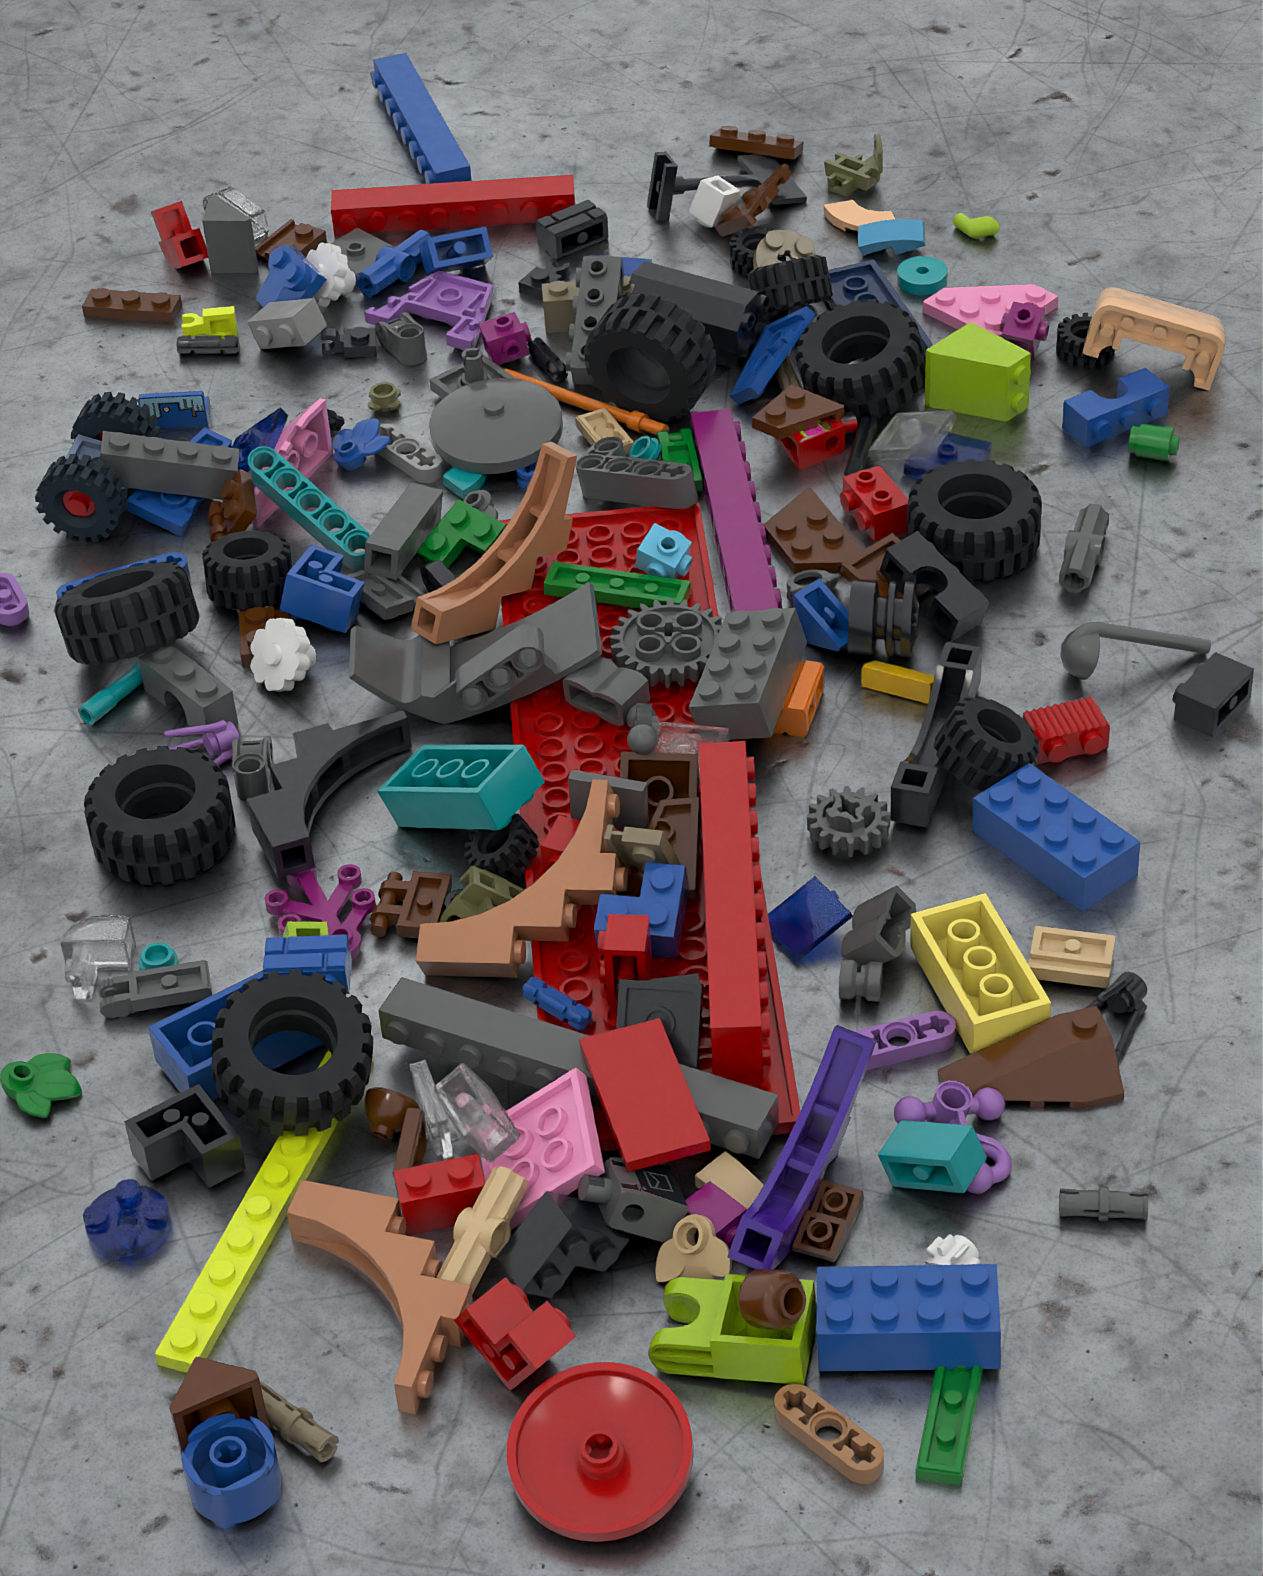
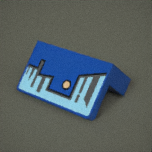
(178, 408)

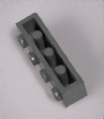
(599, 287)
(169, 464)

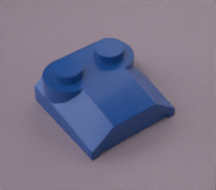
(289, 277)

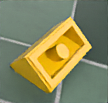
(897, 681)

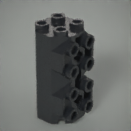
(728, 312)

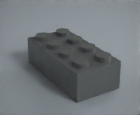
(749, 672)

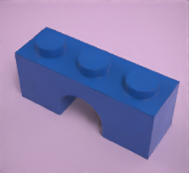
(1094, 418)

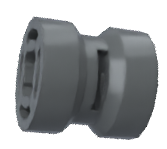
(860, 980)

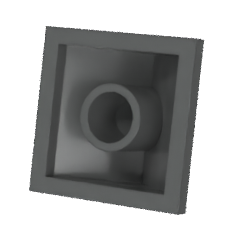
(228, 238)

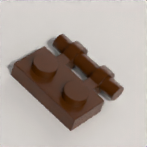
(237, 508)
(422, 904)

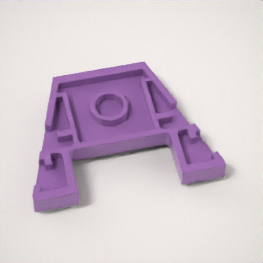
(444, 298)

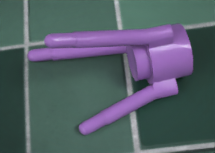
(216, 740)

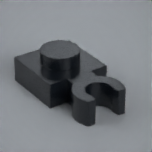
(532, 282)

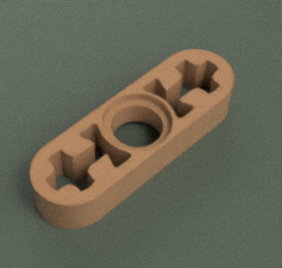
(836, 1451)

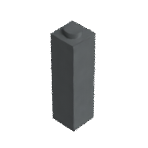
(403, 531)

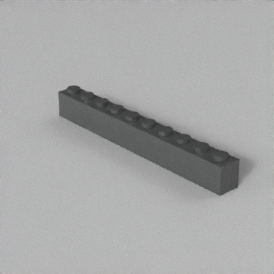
(541, 1052)

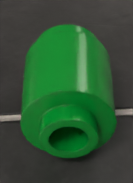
(1153, 442)

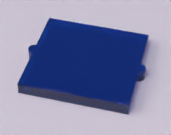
(807, 917)

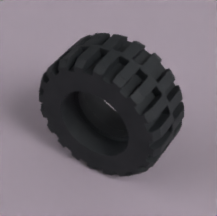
(858, 333)
(666, 335)
(978, 516)
(127, 613)
(168, 845)
(300, 1005)

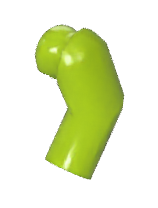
(976, 227)

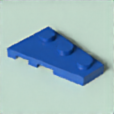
(769, 353)

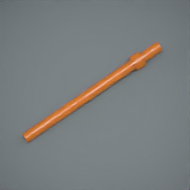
(634, 420)

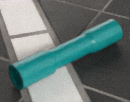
(108, 698)

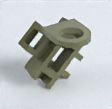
(853, 172)
(480, 894)

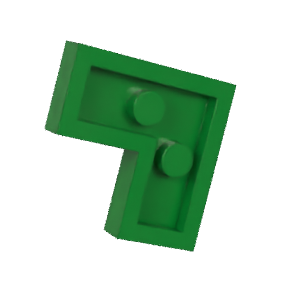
(460, 528)

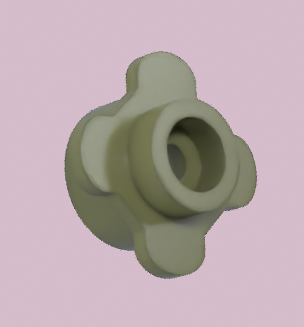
(384, 397)

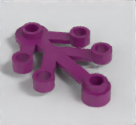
(322, 909)

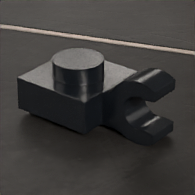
(354, 342)

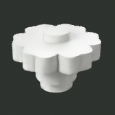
(335, 269)
(281, 655)

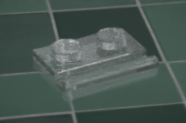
(439, 1127)

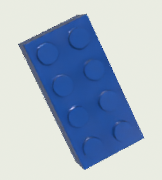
(1056, 837)
(185, 1042)
(908, 1317)

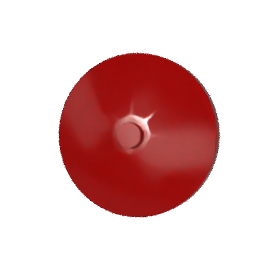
(600, 1451)

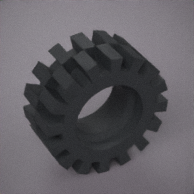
(743, 249)
(1071, 341)
(503, 850)

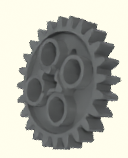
(665, 641)

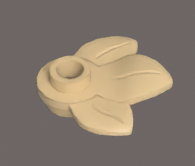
(687, 1259)

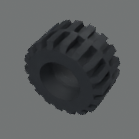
(793, 282)
(246, 569)
(984, 742)

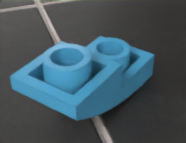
(899, 234)

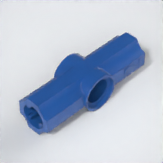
(392, 265)

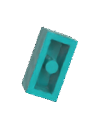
(932, 1156)

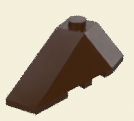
(1052, 1061)

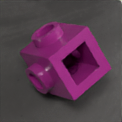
(1025, 326)
(505, 338)

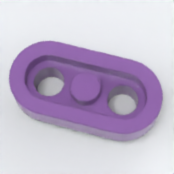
(12, 601)

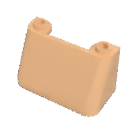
(1158, 324)

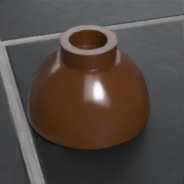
(386, 1111)

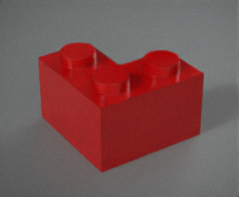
(511, 1334)

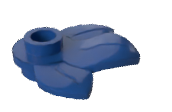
(354, 445)

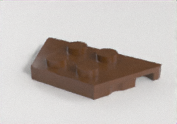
(810, 535)

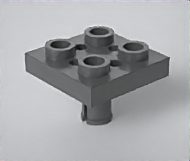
(473, 369)

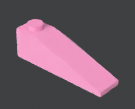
(304, 445)

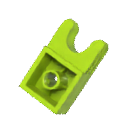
(722, 1342)

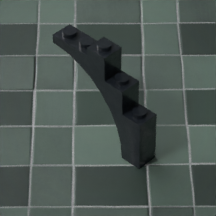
(302, 784)

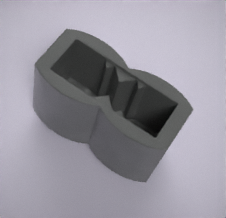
(606, 690)
(879, 928)

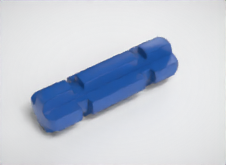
(557, 1004)

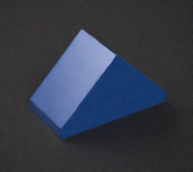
(822, 616)

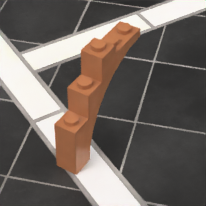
(508, 567)
(495, 940)
(372, 1237)

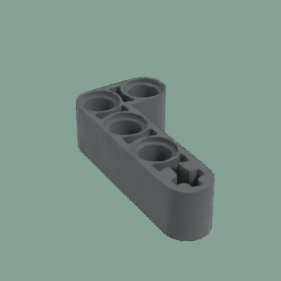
(612, 476)

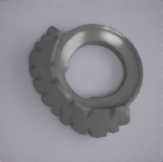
(828, 579)

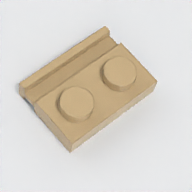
(1072, 956)

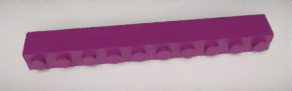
(733, 514)

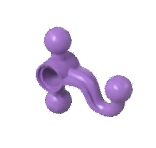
(951, 1106)

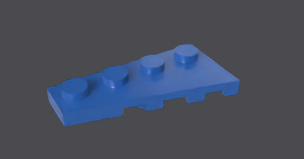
(173, 510)

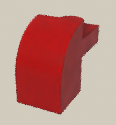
(178, 240)

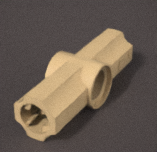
(484, 1228)

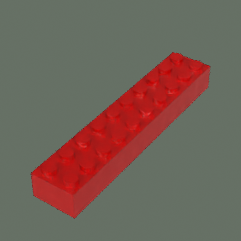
(731, 911)

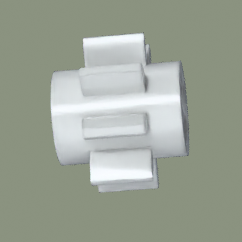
(952, 1251)

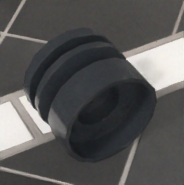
(882, 618)

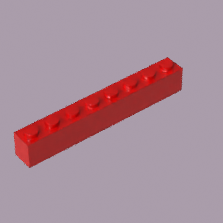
(450, 204)

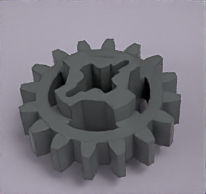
(848, 821)

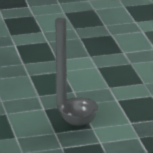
(1082, 646)

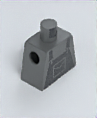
(636, 1201)

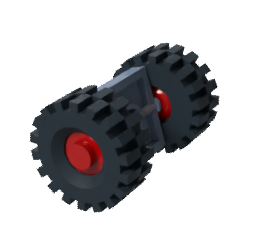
(76, 489)

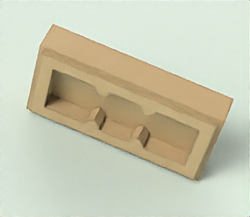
(602, 424)

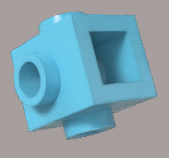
(664, 553)

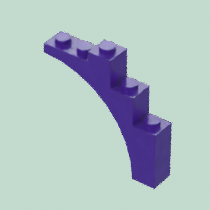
(815, 1140)

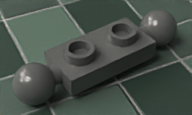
(643, 728)

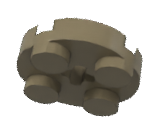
(782, 243)

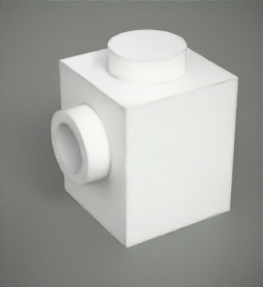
(712, 199)

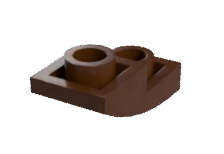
(829, 1221)

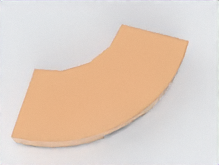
(850, 215)

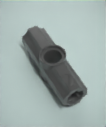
(1084, 548)

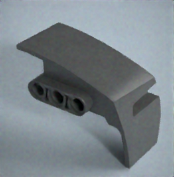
(481, 673)

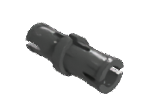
(1103, 1203)

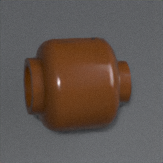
(771, 1299)

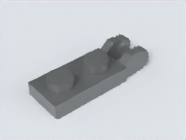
(155, 988)

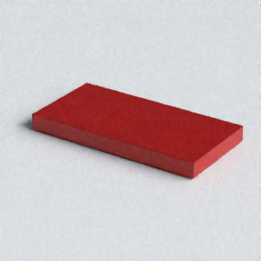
(644, 1095)

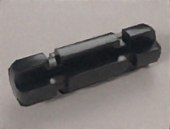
(208, 344)
(547, 359)

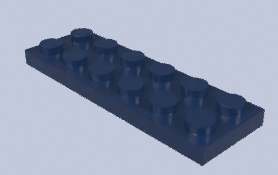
(866, 282)

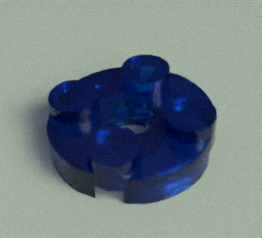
(122, 1203)

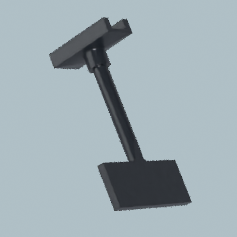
(759, 167)

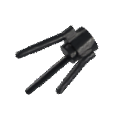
(1124, 996)

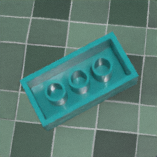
(461, 786)

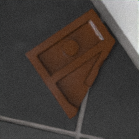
(795, 412)

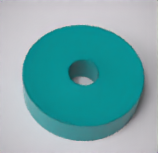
(922, 275)

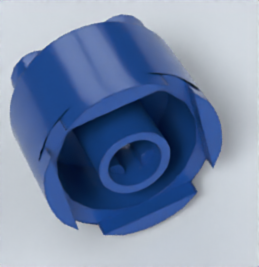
(231, 1469)

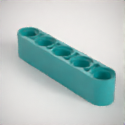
(306, 496)

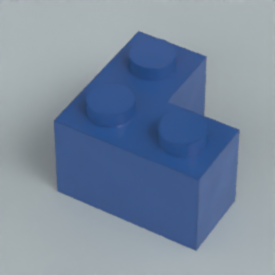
(319, 591)
(662, 898)

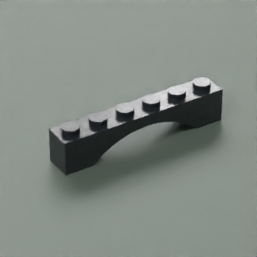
(922, 773)

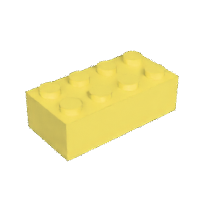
(977, 971)

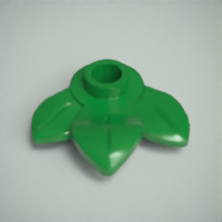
(39, 1082)

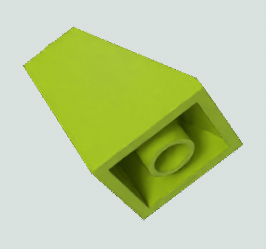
(977, 374)

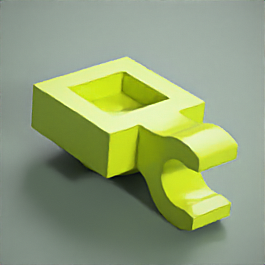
(214, 322)

